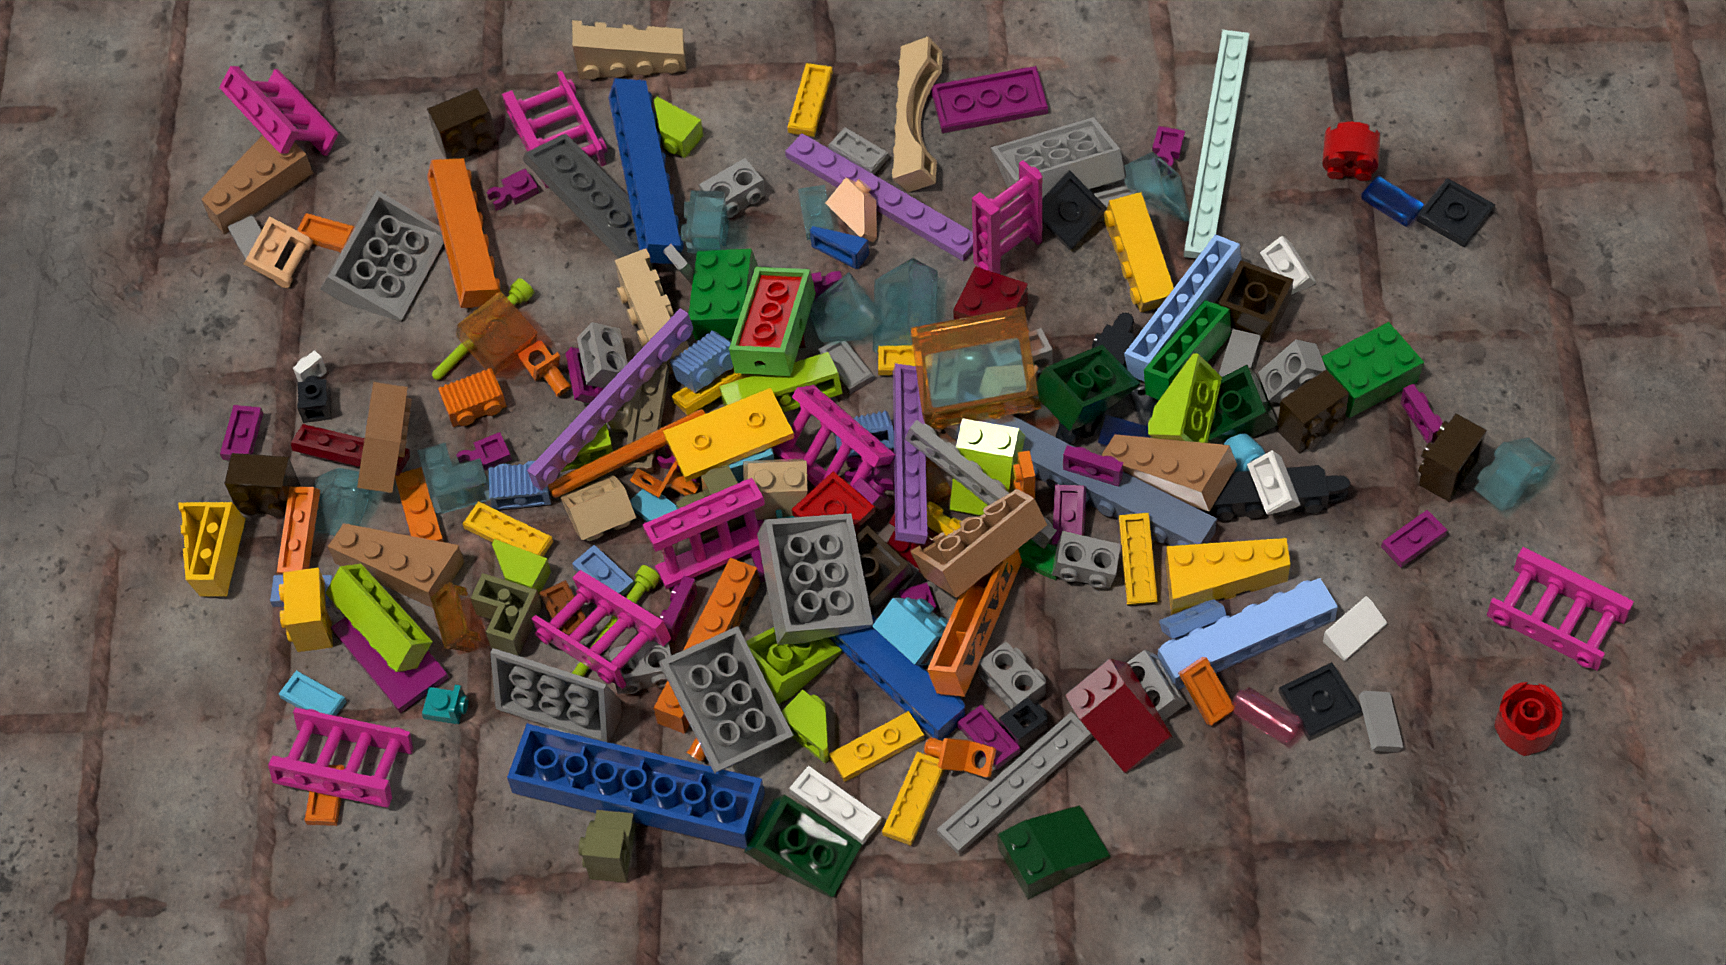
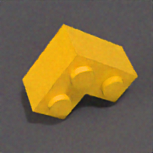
(305, 610)

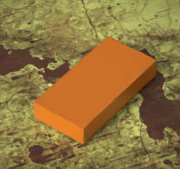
(325, 232)
(1206, 691)
(323, 808)

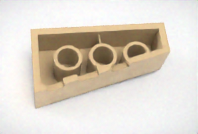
(626, 50)
(645, 298)

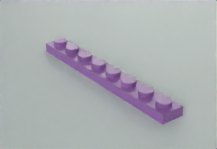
(889, 200)
(610, 399)
(908, 461)

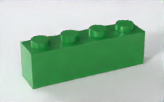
(1200, 335)

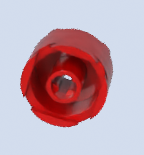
(1351, 151)
(1529, 718)

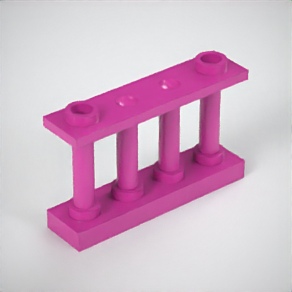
(269, 120)
(528, 128)
(988, 218)
(844, 426)
(701, 516)
(1571, 584)
(608, 603)
(345, 782)

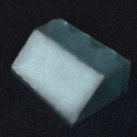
(904, 300)

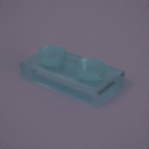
(814, 209)

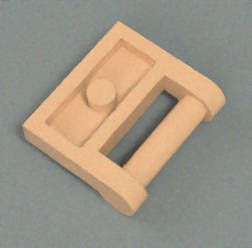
(270, 247)

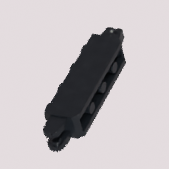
(1116, 340)
(1310, 483)

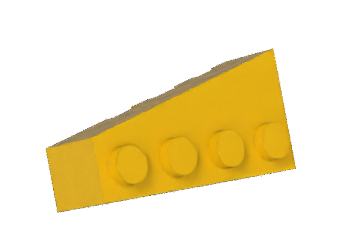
(1138, 251)
(1223, 570)

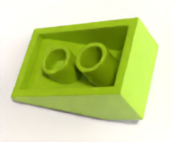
(1188, 404)
(995, 451)
(790, 665)

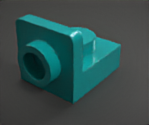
(445, 705)

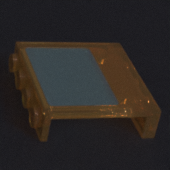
(975, 368)

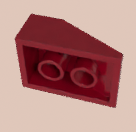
(1119, 714)

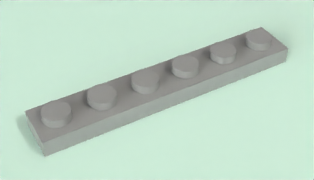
(964, 471)
(1014, 783)

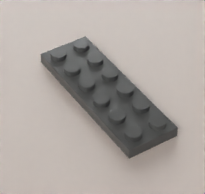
(586, 192)

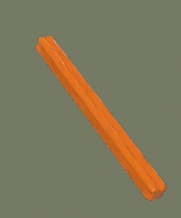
(614, 459)

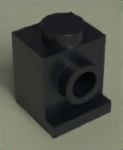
(314, 399)
(1024, 713)

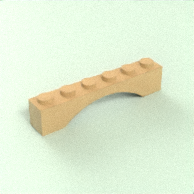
(919, 69)

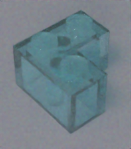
(706, 221)
(1514, 468)
(451, 485)

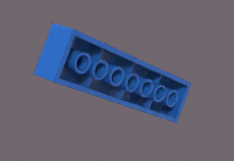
(651, 786)

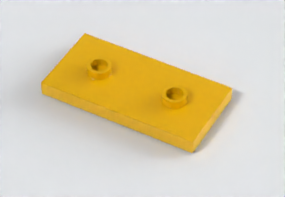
(728, 434)

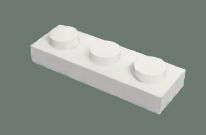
(835, 805)

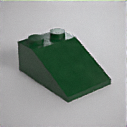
(1084, 386)
(1241, 407)
(802, 846)
(1051, 849)

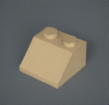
(780, 483)
(598, 508)

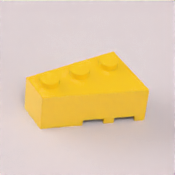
(211, 544)

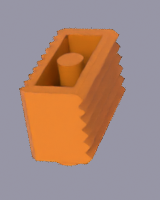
(472, 398)

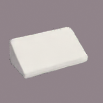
(1285, 260)
(1273, 483)
(1354, 629)

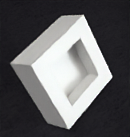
(309, 366)

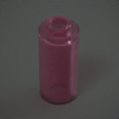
(1266, 715)

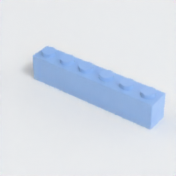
(1202, 282)
(1252, 630)

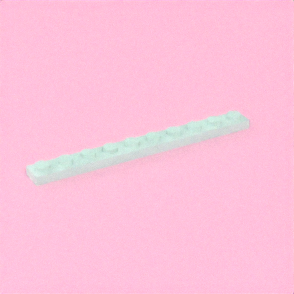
(1216, 142)

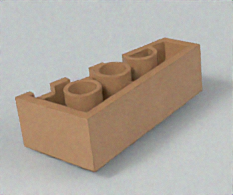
(255, 182)
(384, 436)
(1180, 468)
(980, 543)
(398, 561)

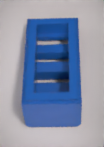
(841, 246)

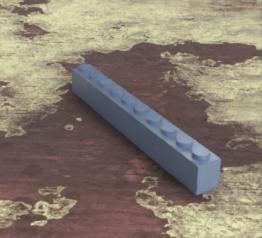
(1169, 517)

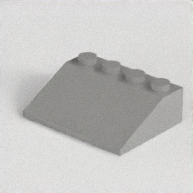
(1074, 147)
(384, 258)
(813, 577)
(554, 697)
(726, 699)

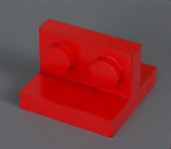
(835, 497)

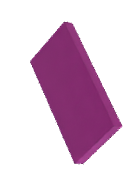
(989, 99)
(400, 687)

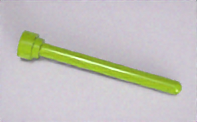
(519, 292)
(645, 580)

